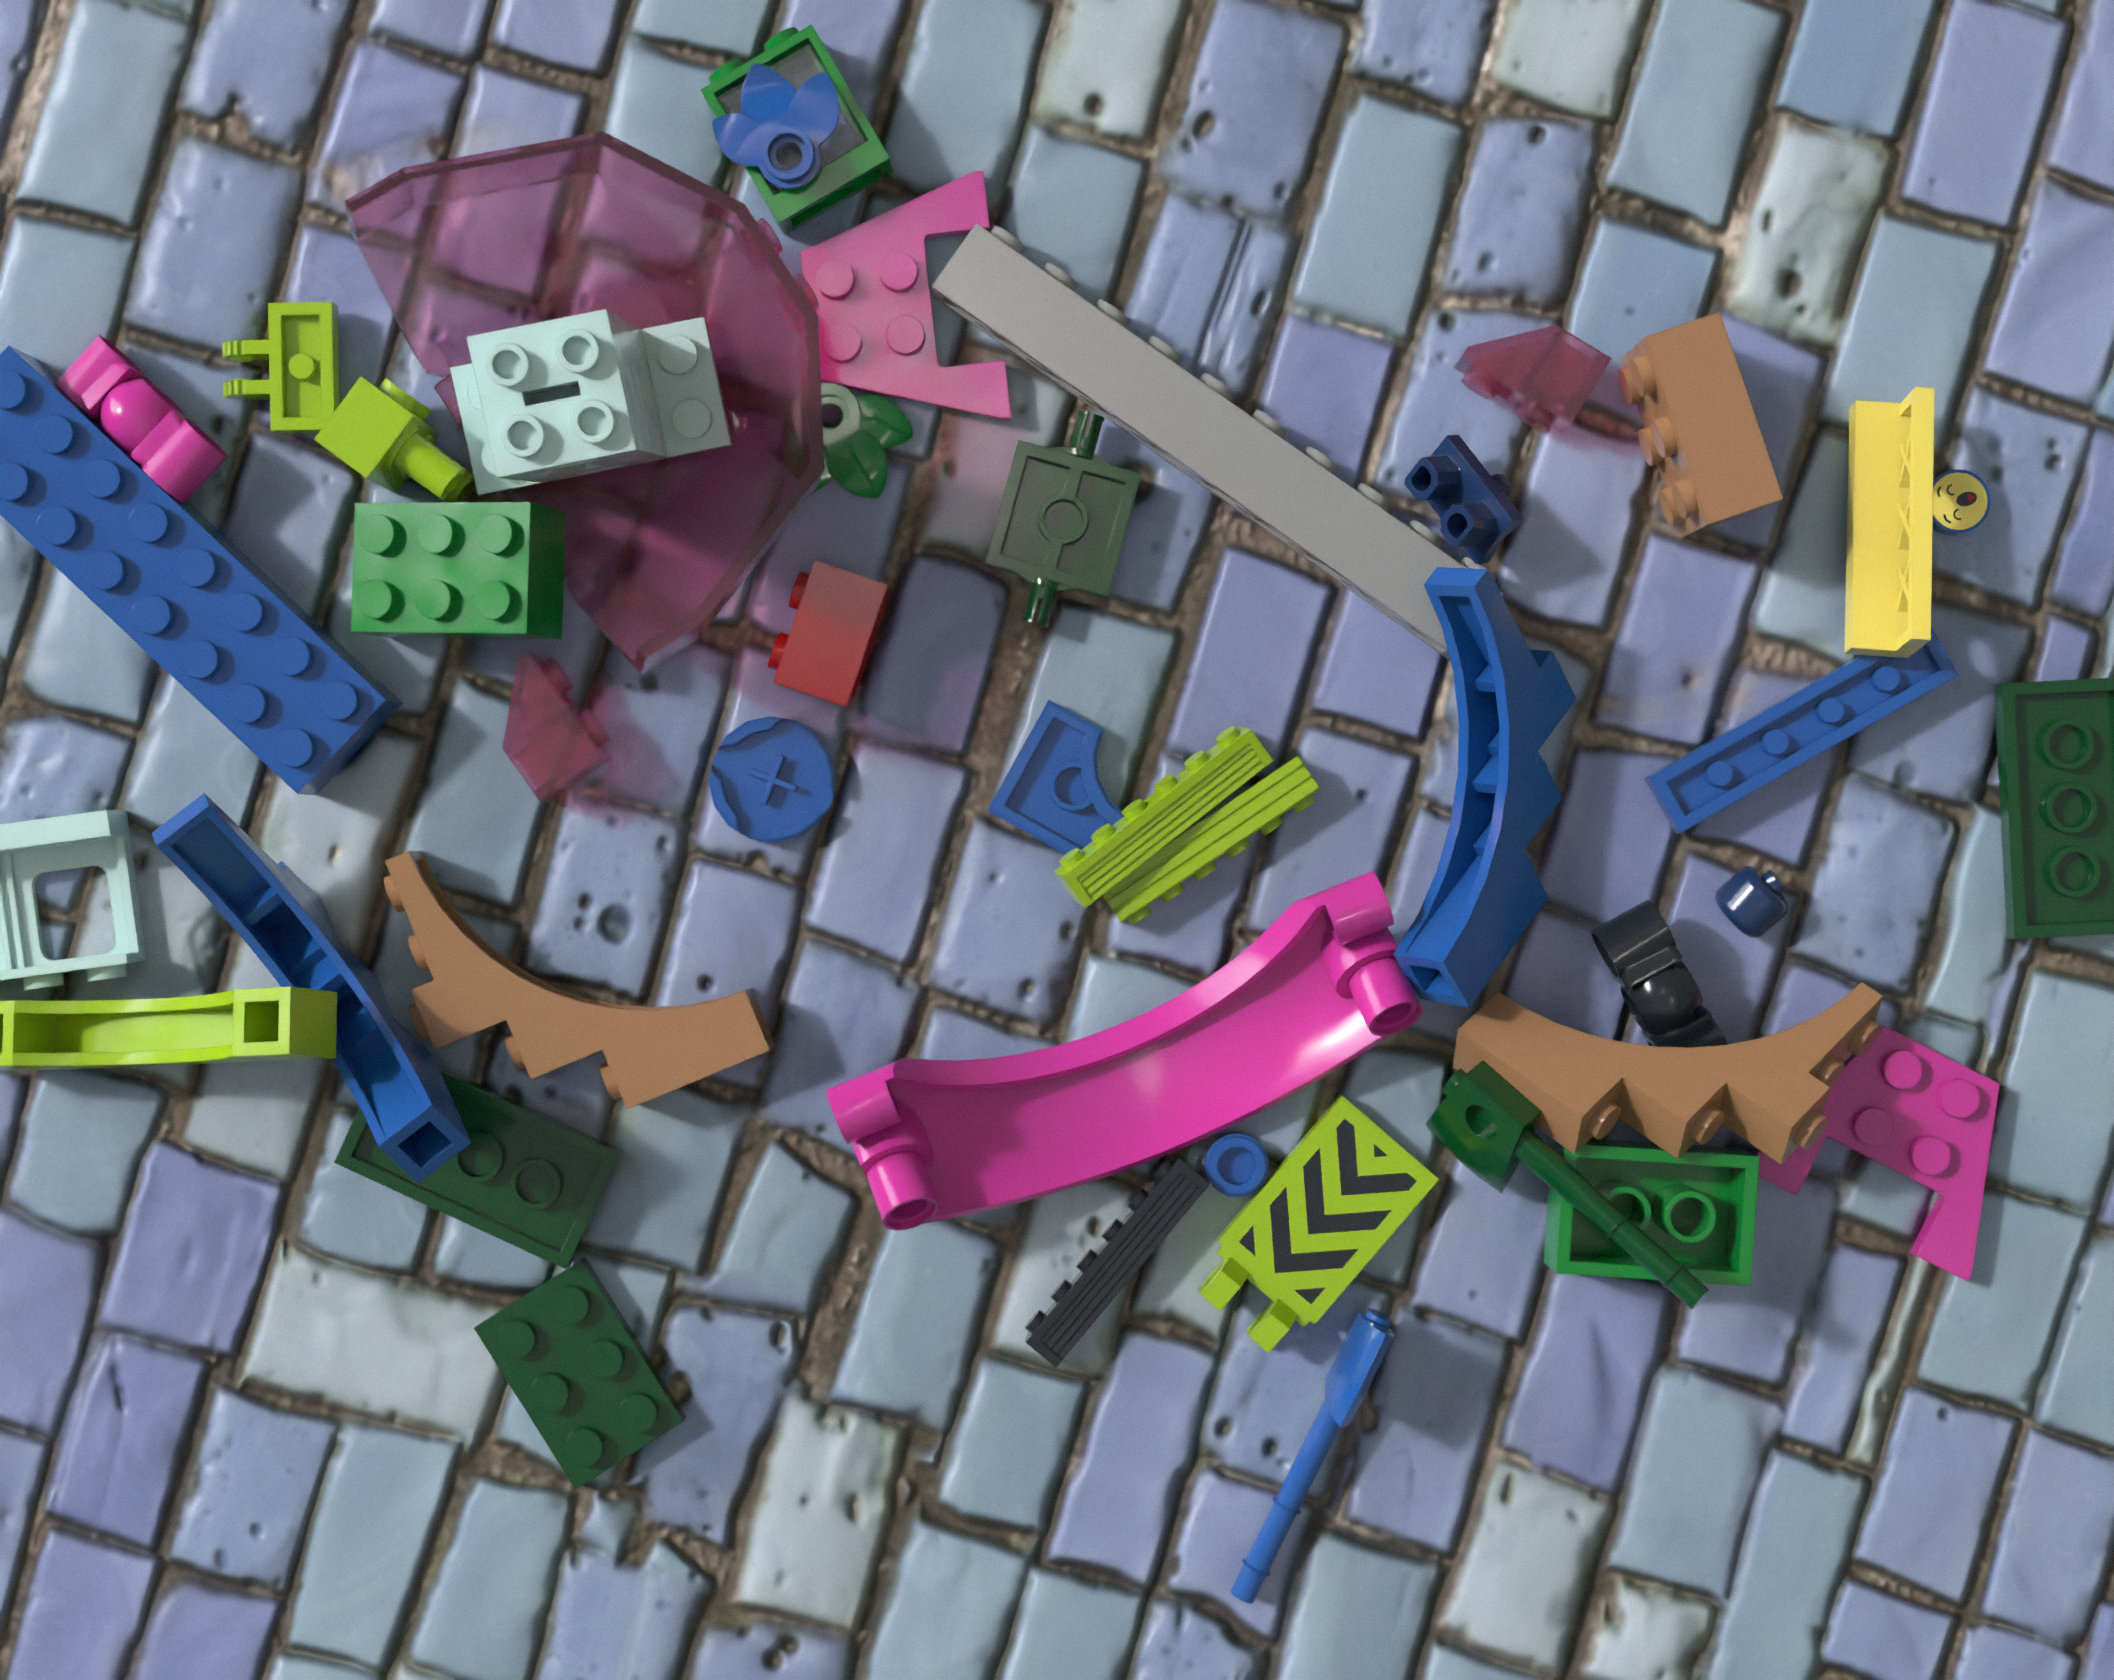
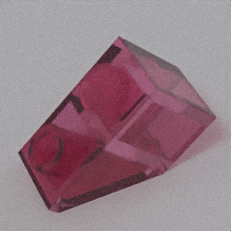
(1538, 371)
(547, 733)

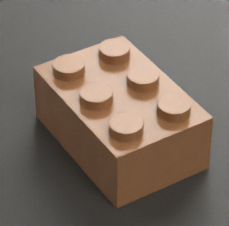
(1698, 425)

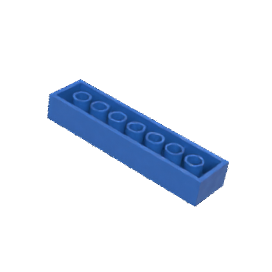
(180, 586)

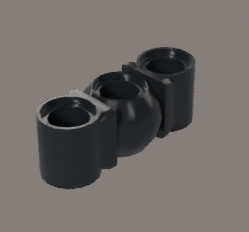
(1655, 980)

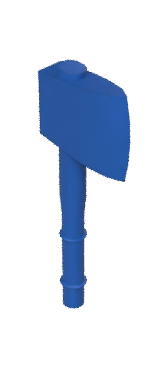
(1344, 1391)

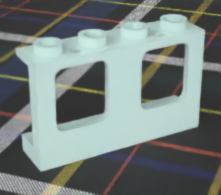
(59, 845)

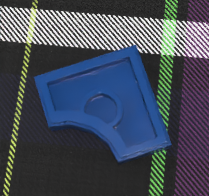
(1056, 783)

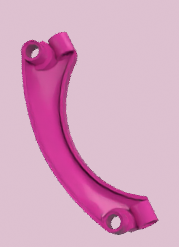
(1043, 1121)

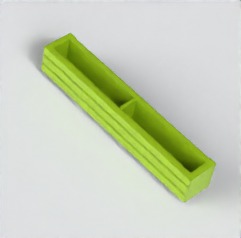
(1163, 815)
(1212, 837)

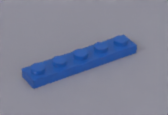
(1794, 731)

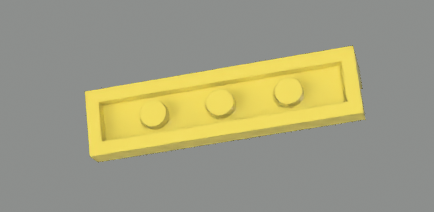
(1890, 526)

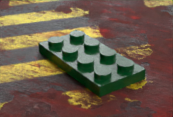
(2057, 806)
(515, 1180)

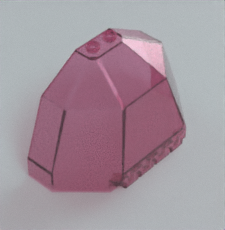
(610, 228)

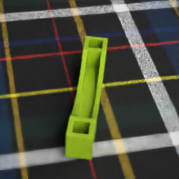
(169, 1031)

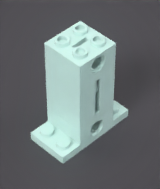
(586, 398)

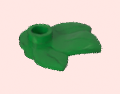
(857, 442)

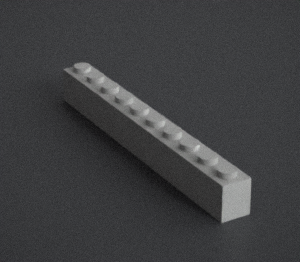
(1197, 427)

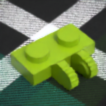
(301, 366)

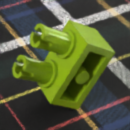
(387, 441)

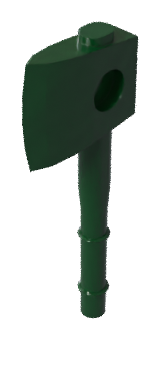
(1492, 1130)

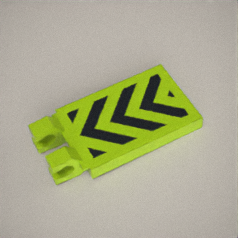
(1317, 1221)

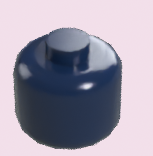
(1753, 900)

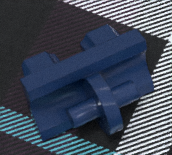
(1466, 498)

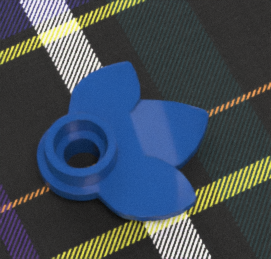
(778, 118)

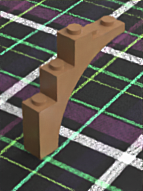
(550, 1027)
(1758, 1088)

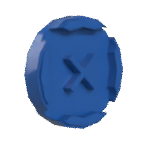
(772, 779)

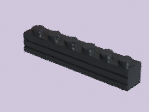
(1116, 1261)

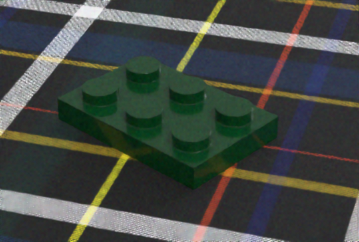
(580, 1373)

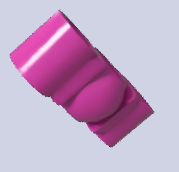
(141, 419)

